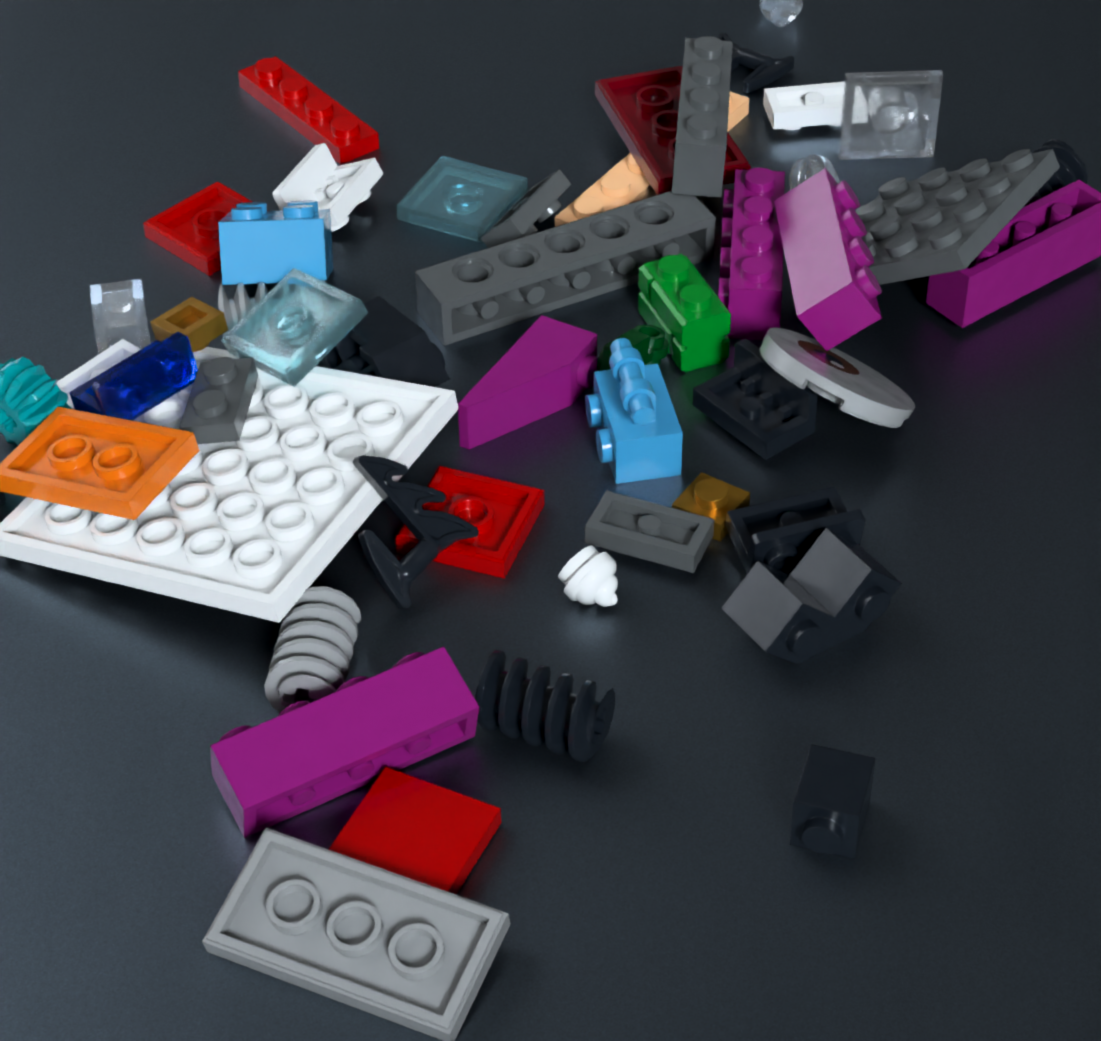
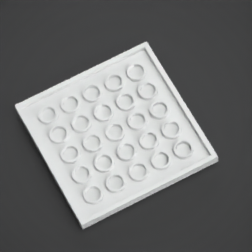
(251, 515)

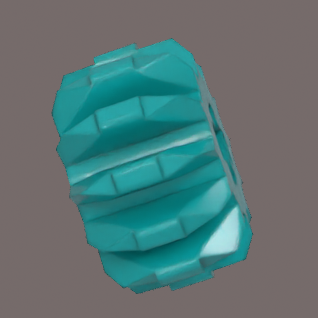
(26, 398)

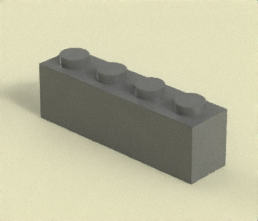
(702, 117)

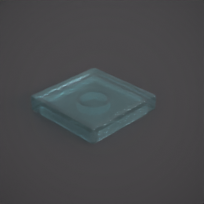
(461, 198)
(294, 326)

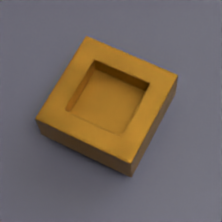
(194, 319)
(712, 499)

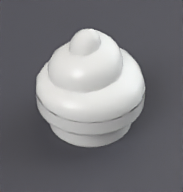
(590, 578)

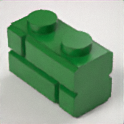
(686, 310)

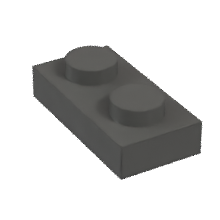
(535, 204)
(220, 400)
(649, 531)

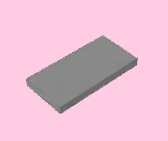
(358, 934)

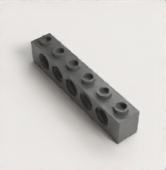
(560, 265)

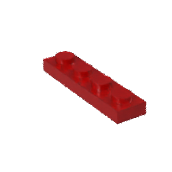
(308, 109)

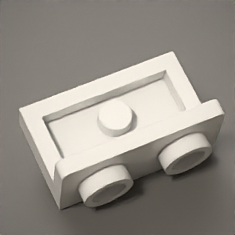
(331, 185)

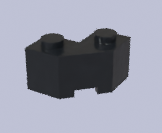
(389, 347)
(818, 605)

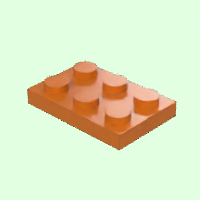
(96, 462)

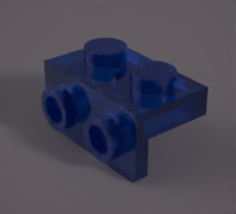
(139, 380)

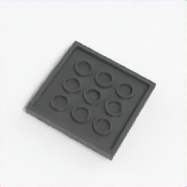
(948, 216)

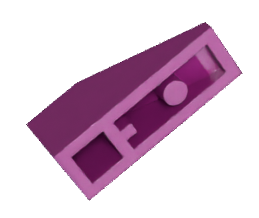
(529, 382)

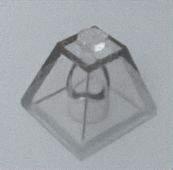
(890, 114)

